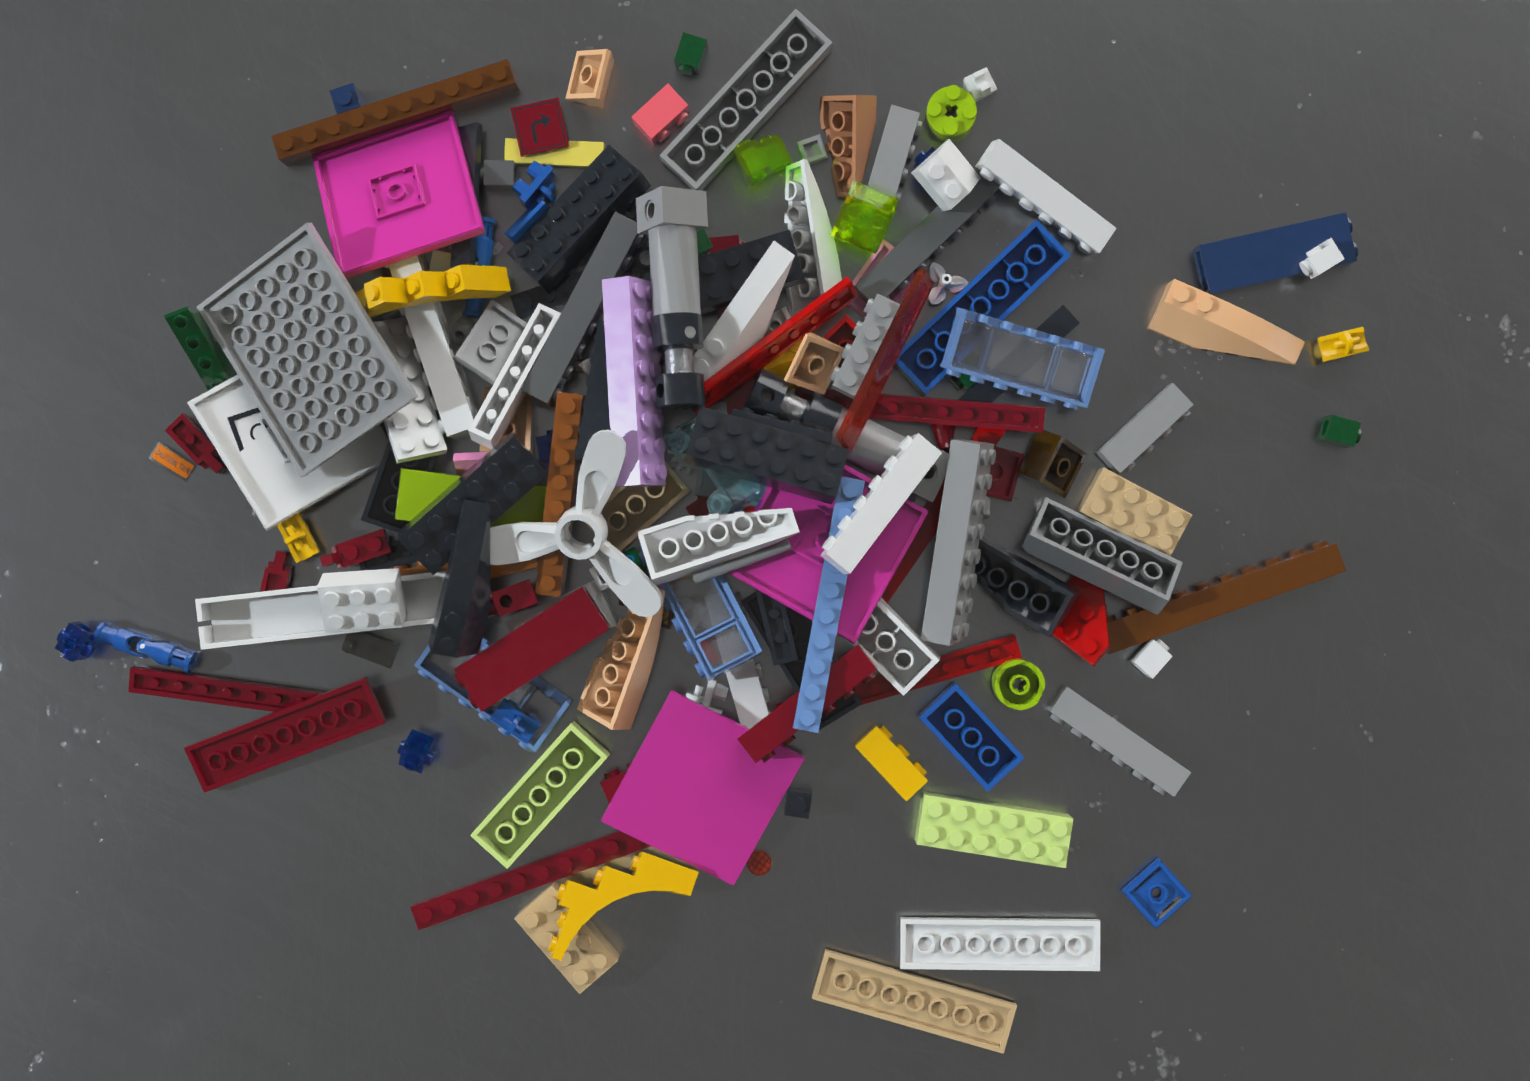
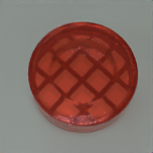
(759, 862)

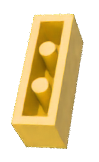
(891, 761)

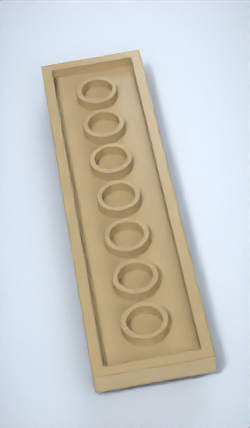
(914, 1001)

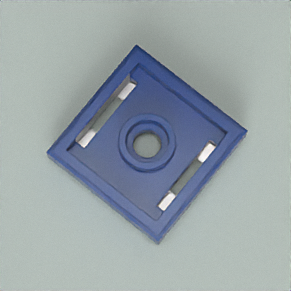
(1170, 889)

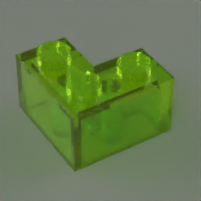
(761, 159)

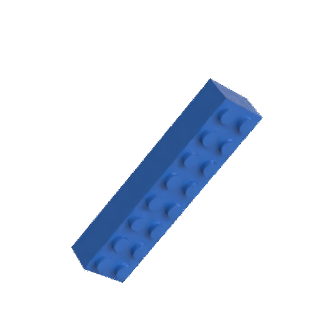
(991, 293)

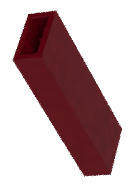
(531, 649)

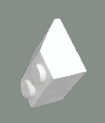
(946, 176)

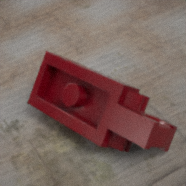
(195, 443)
(358, 550)
(277, 573)

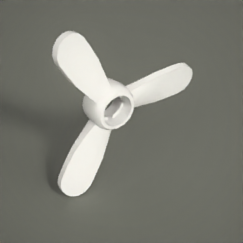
(595, 484)

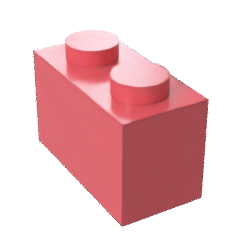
(661, 114)

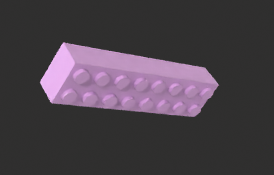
(632, 381)

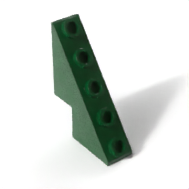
(200, 346)

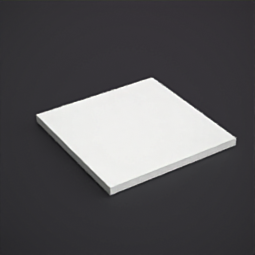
(263, 466)

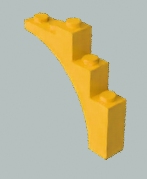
(426, 287)
(582, 902)

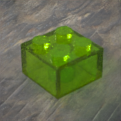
(864, 217)

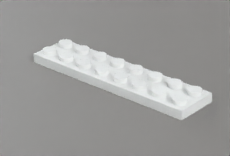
(999, 944)

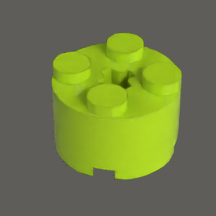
(953, 100)
(1031, 688)

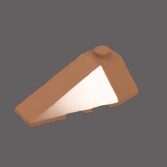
(849, 132)

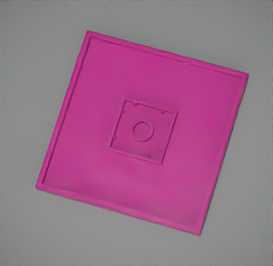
(397, 194)
(796, 573)
(700, 790)

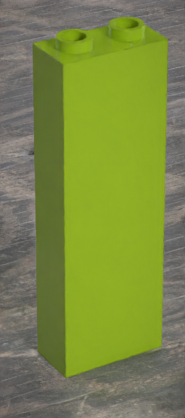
(421, 488)

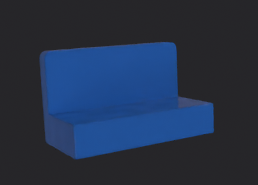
(526, 220)

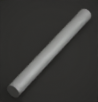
(741, 561)

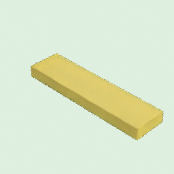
(577, 155)

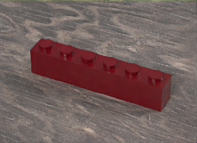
(778, 725)

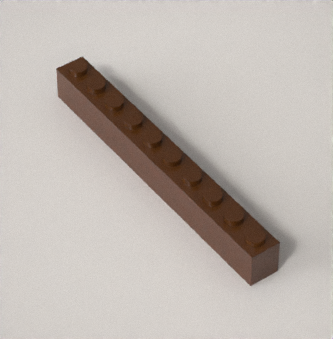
(396, 111)
(1226, 595)

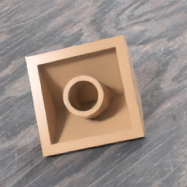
(590, 77)
(814, 363)

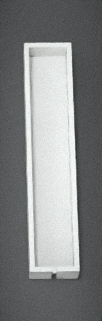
(297, 613)

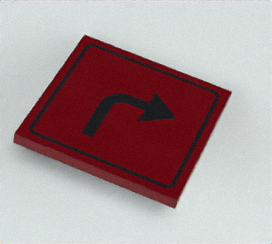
(539, 127)

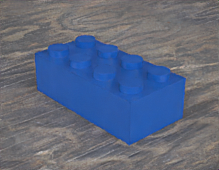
(970, 736)

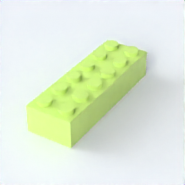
(540, 794)
(993, 829)

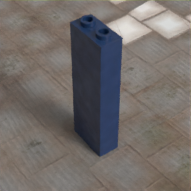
(1270, 253)

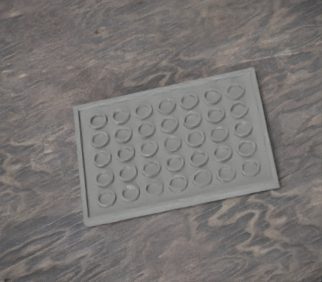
(307, 350)

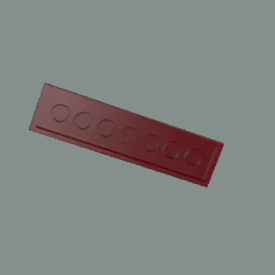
(285, 734)

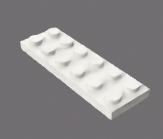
(415, 428)

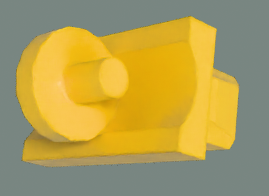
(1342, 344)
(298, 538)

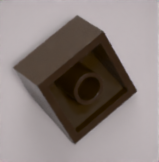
(1052, 463)

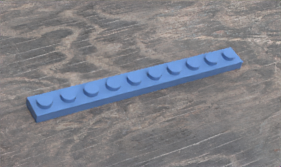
(825, 620)

